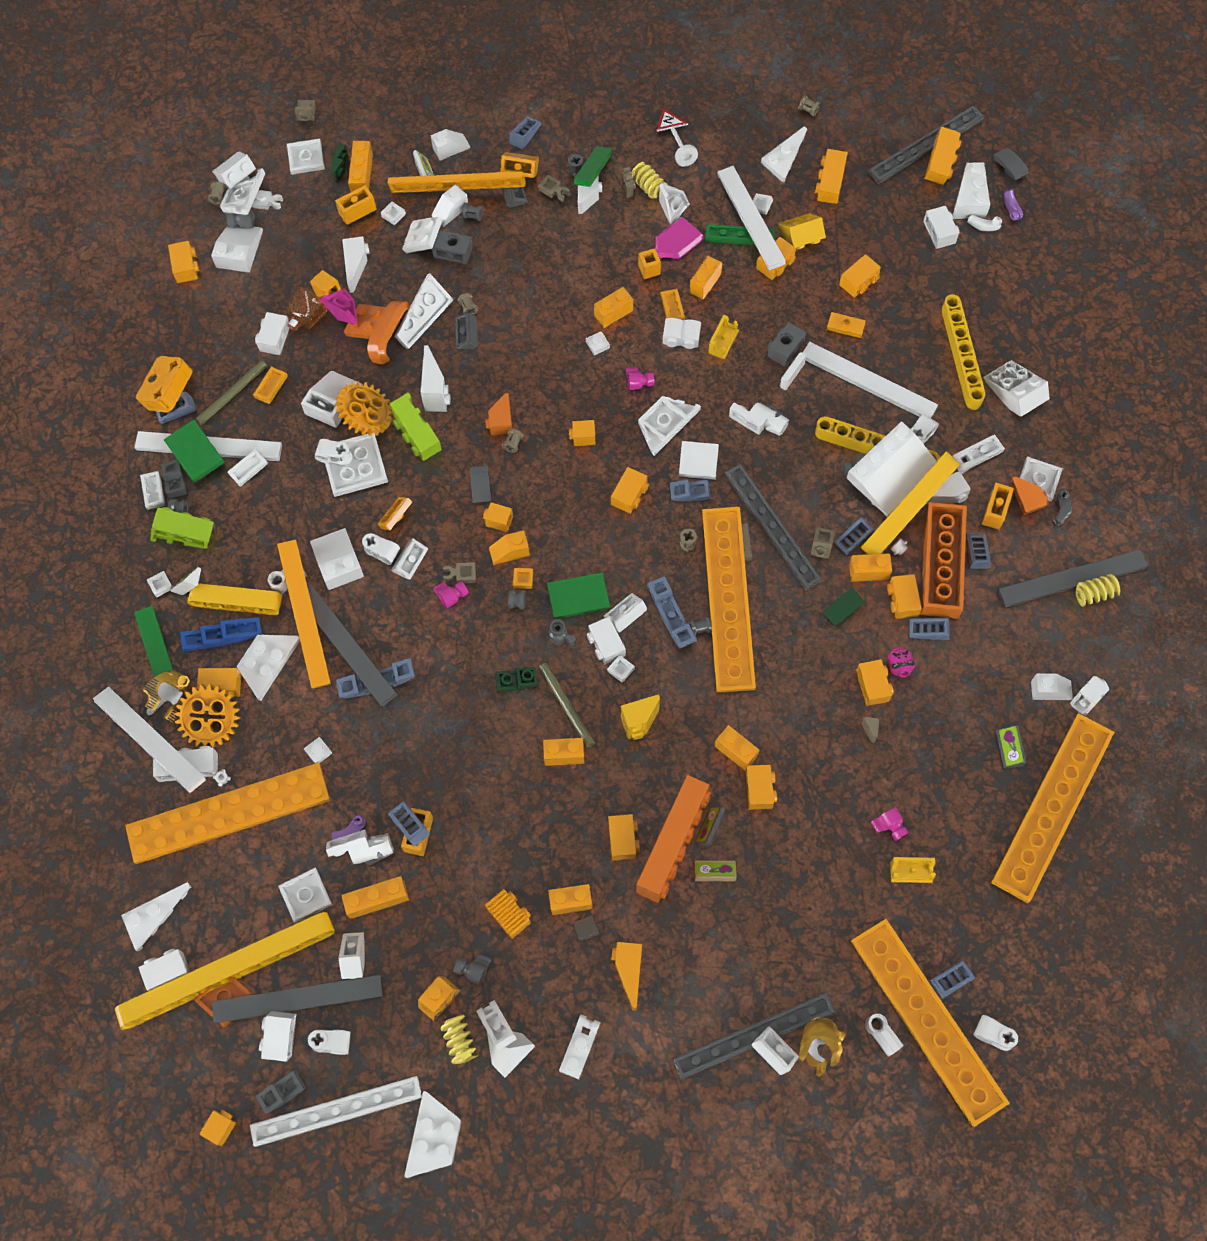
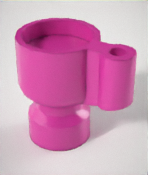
(636, 379)
(449, 595)
(891, 821)

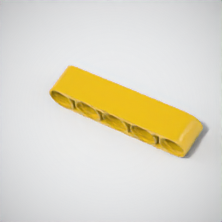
(235, 599)

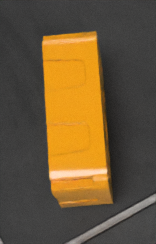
(164, 384)

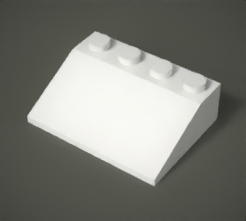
(892, 468)

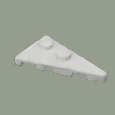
(781, 158)
(145, 919)

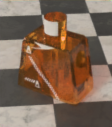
(305, 310)

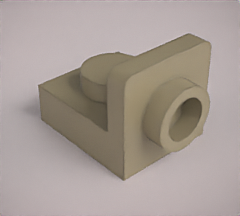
(305, 110)
(822, 542)

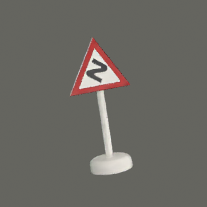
(686, 153)

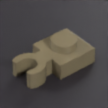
(628, 182)
(551, 187)
(463, 572)

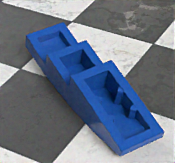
(220, 635)

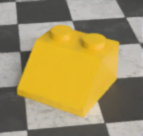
(803, 230)
(639, 716)

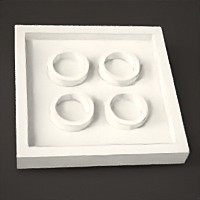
(364, 469)

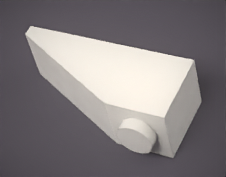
(355, 259)
(953, 490)

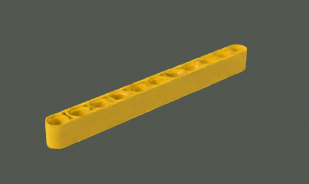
(216, 973)

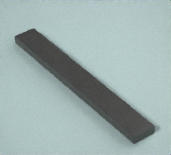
(923, 146)
(773, 527)
(1069, 578)
(350, 650)
(297, 999)
(742, 1040)

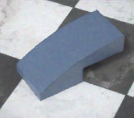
(690, 491)

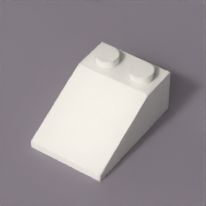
(236, 248)
(433, 387)
(336, 559)

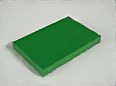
(194, 451)
(578, 596)

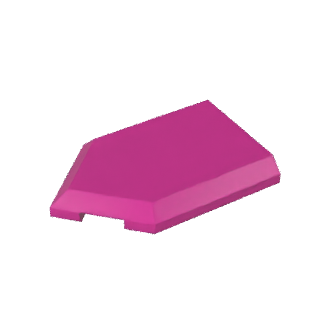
(677, 239)

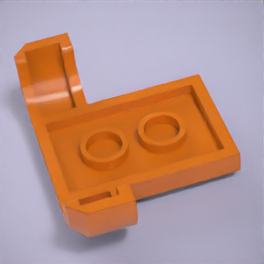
(377, 325)

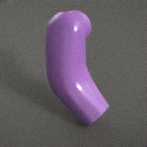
(1012, 206)
(356, 825)

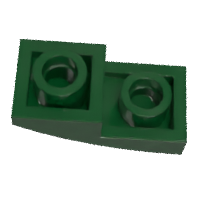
(337, 165)
(843, 607)
(516, 680)

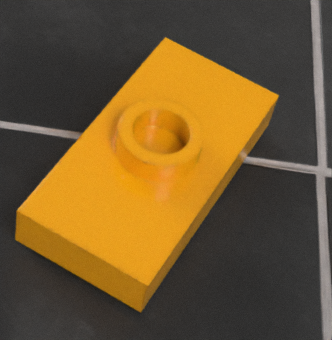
(672, 304)
(846, 325)
(270, 385)
(395, 513)

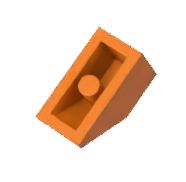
(499, 417)
(1029, 496)

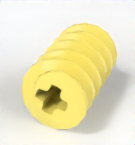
(647, 179)
(1097, 589)
(458, 1040)

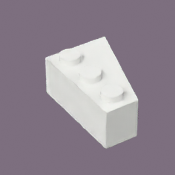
(973, 193)

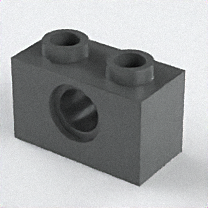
(444, 248)
(782, 352)

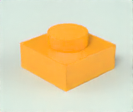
(523, 578)

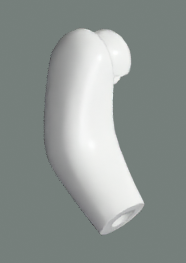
(985, 225)

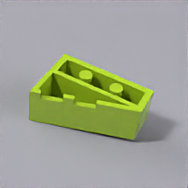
(414, 428)
(181, 527)

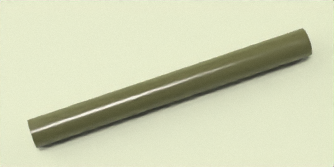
(231, 392)
(566, 704)

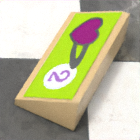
(715, 871)

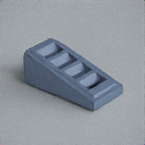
(523, 133)
(186, 407)
(860, 522)
(978, 563)
(937, 622)
(416, 833)
(942, 988)

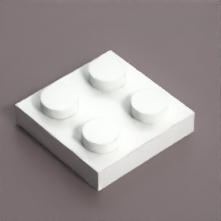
(422, 234)

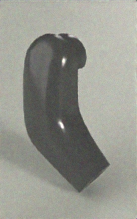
(1065, 507)

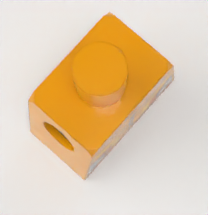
(437, 997)

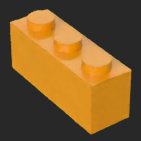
(943, 155)
(360, 165)
(831, 176)
(375, 897)

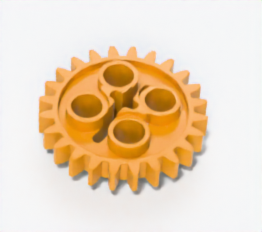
(364, 408)
(208, 698)

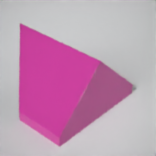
(341, 306)

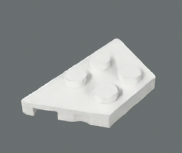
(242, 195)
(665, 421)
(265, 660)
(433, 1138)

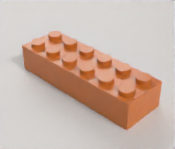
(943, 560)
(671, 842)

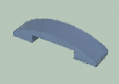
(670, 613)
(395, 675)

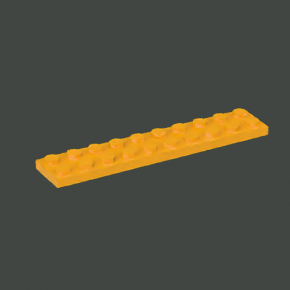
(728, 600)
(1052, 808)
(227, 813)
(930, 1023)

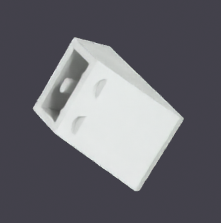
(1018, 387)
(321, 398)

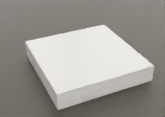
(305, 156)
(698, 460)
(1042, 475)
(305, 895)

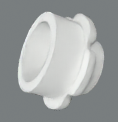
(899, 547)

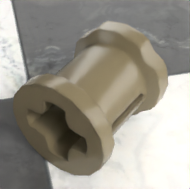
(804, 105)
(216, 195)
(467, 303)
(512, 440)
(691, 543)

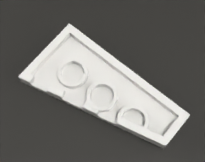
(424, 310)

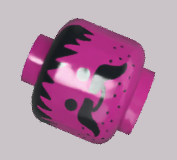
(901, 662)

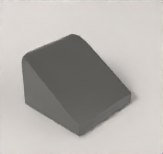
(586, 928)

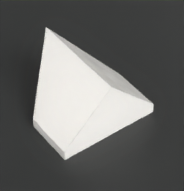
(672, 201)
(511, 1055)

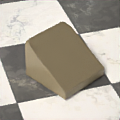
(871, 727)

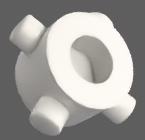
(221, 777)

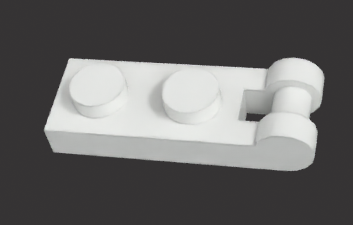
(978, 453)
(496, 1025)
(579, 1047)

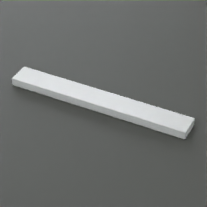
(751, 218)
(869, 381)
(225, 446)
(149, 739)
(335, 1111)

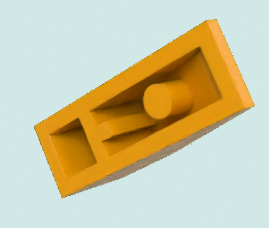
(627, 962)

